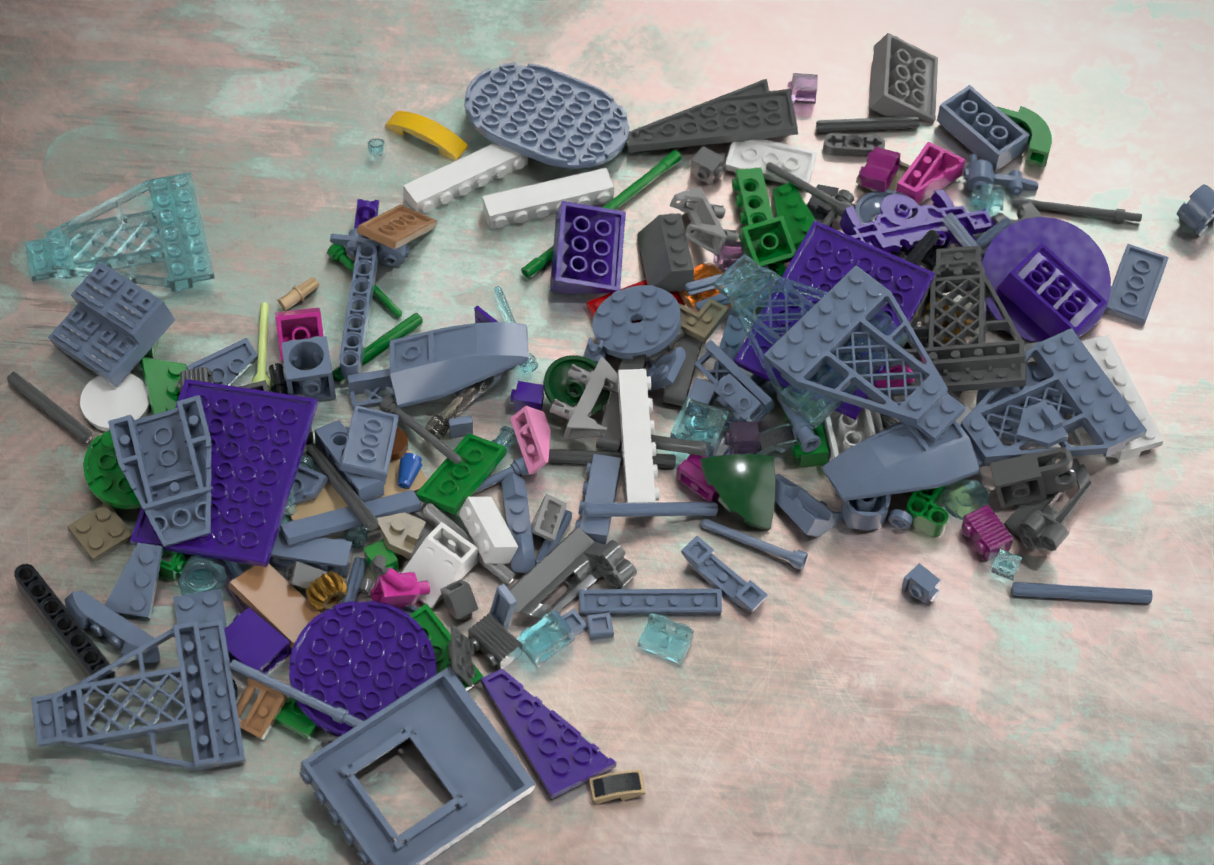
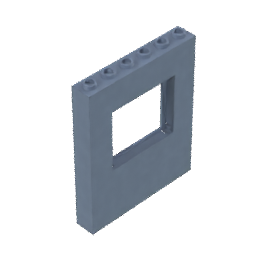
(457, 746)

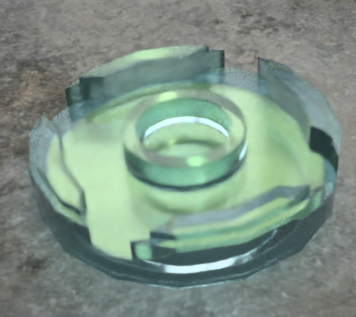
(964, 497)

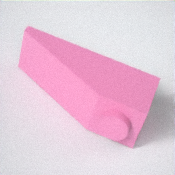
(533, 437)

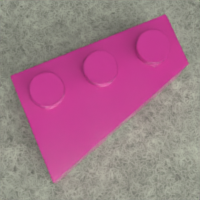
(930, 171)

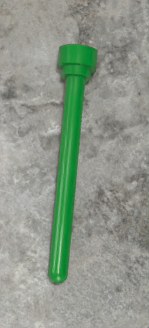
(339, 254)

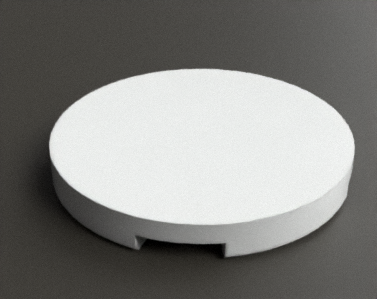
(105, 402)

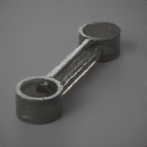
(439, 424)

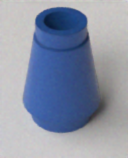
(408, 469)

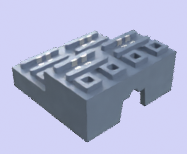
(111, 324)

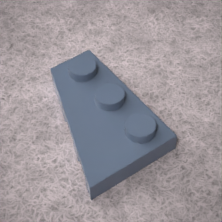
(228, 362)
(137, 583)

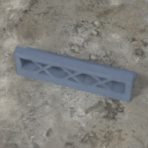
(730, 367)
(370, 384)

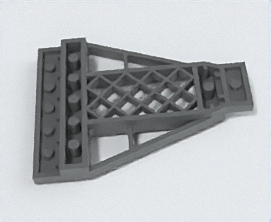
(974, 363)

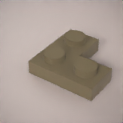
(705, 322)

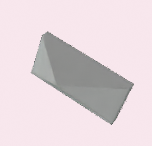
(548, 518)

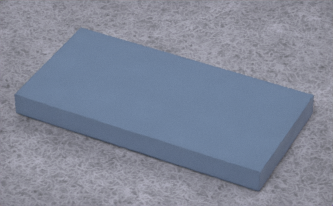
(1136, 284)
(369, 442)

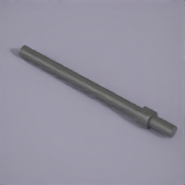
(1118, 214)

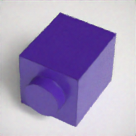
(527, 395)

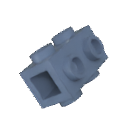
(739, 398)

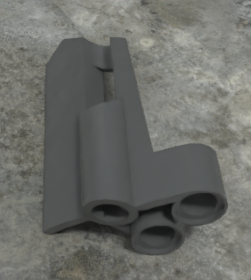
(579, 564)

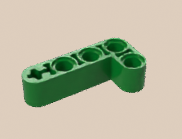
(928, 511)

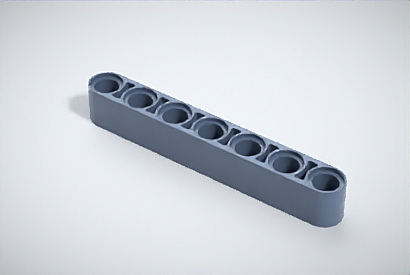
(358, 309)

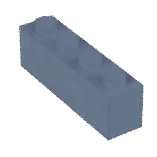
(600, 488)
(317, 552)

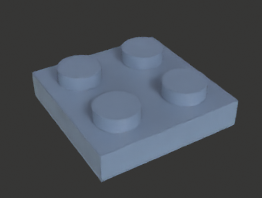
(200, 607)

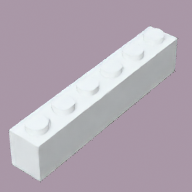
(462, 177)
(545, 198)
(636, 436)

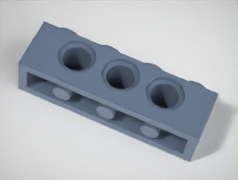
(332, 442)

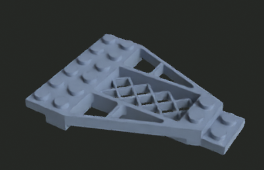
(836, 321)
(1082, 386)
(207, 696)

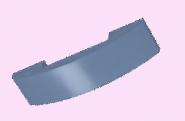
(720, 576)

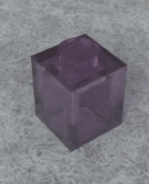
(803, 87)
(728, 255)
(743, 437)

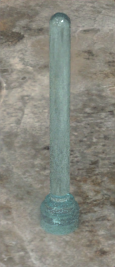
(532, 364)

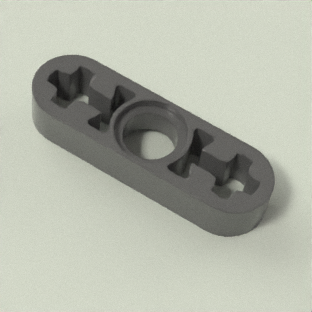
(839, 139)

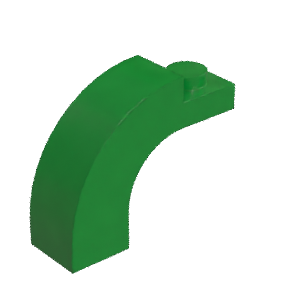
(1039, 133)

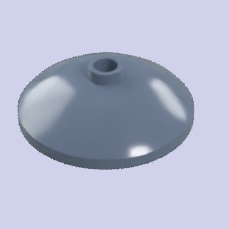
(869, 205)

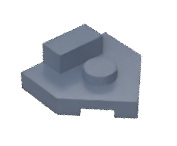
(1042, 425)
(308, 484)

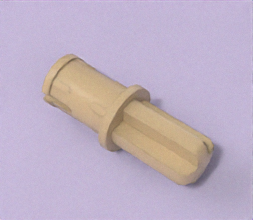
(298, 293)

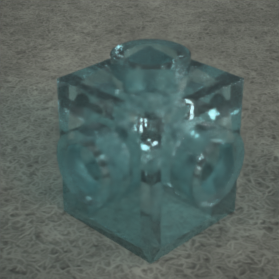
(994, 201)

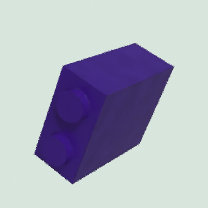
(255, 642)

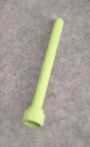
(262, 345)

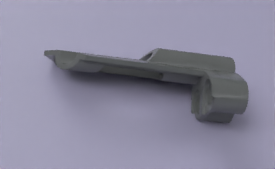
(1039, 523)

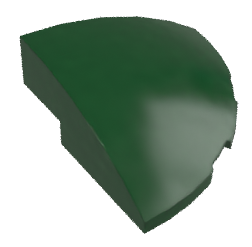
(744, 485)

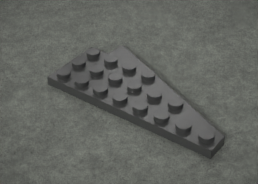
(735, 116)

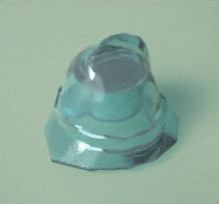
(201, 575)

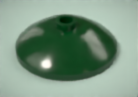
(558, 386)

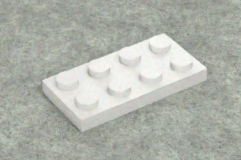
(759, 152)

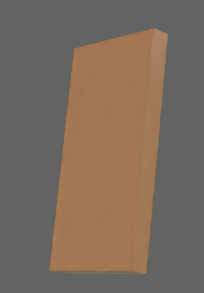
(397, 226)
(274, 600)

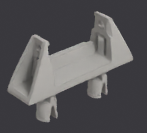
(704, 220)
(579, 423)

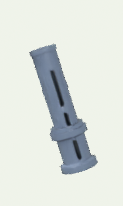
(802, 430)

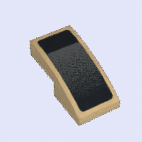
(617, 785)

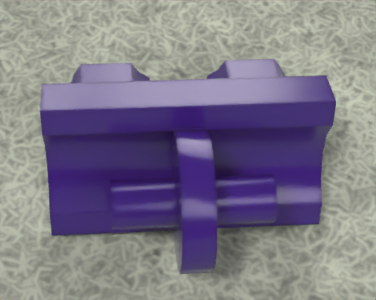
(365, 211)

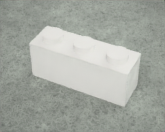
(488, 530)

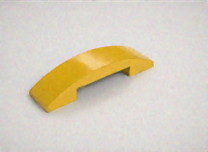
(429, 131)

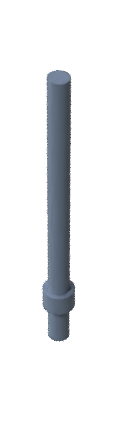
(339, 714)

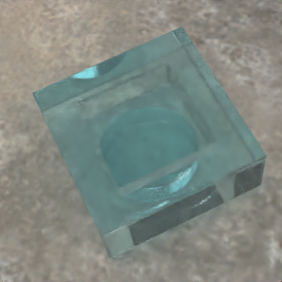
(1006, 564)

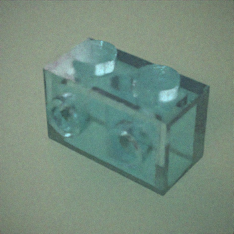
(546, 638)

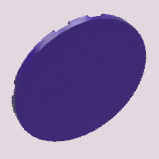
(1067, 243)
(359, 660)

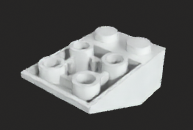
(442, 560)

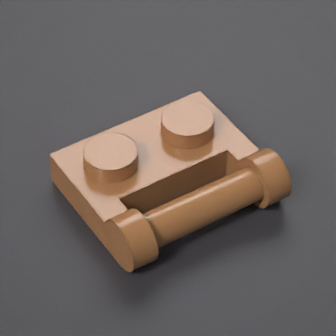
(263, 710)

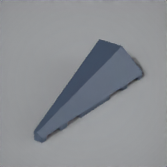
(803, 508)

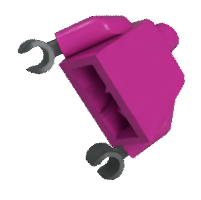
(393, 587)

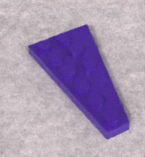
(547, 740)

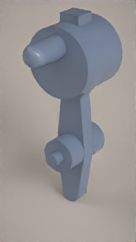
(982, 172)
(385, 254)

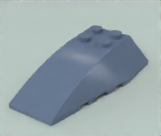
(169, 468)

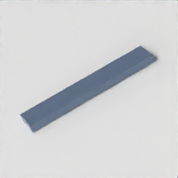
(344, 518)
(650, 601)

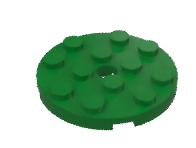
(105, 475)

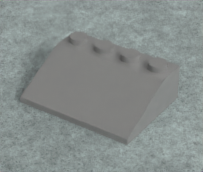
(903, 79)

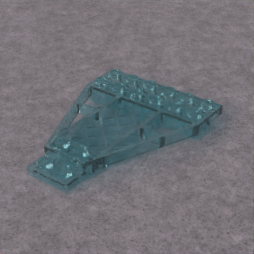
(178, 225)
(748, 288)

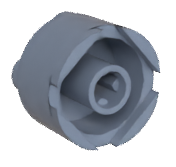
(1198, 210)
(866, 512)

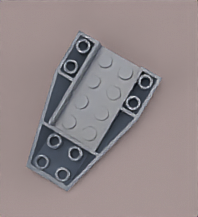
(453, 358)
(901, 462)

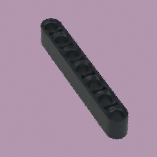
(60, 619)

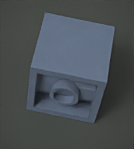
(308, 353)

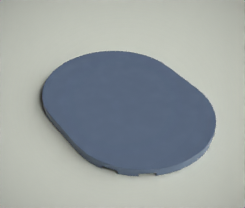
(546, 115)

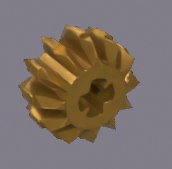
(326, 591)

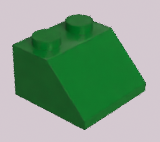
(767, 241)

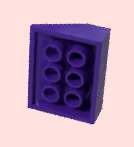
(587, 249)
(1051, 292)

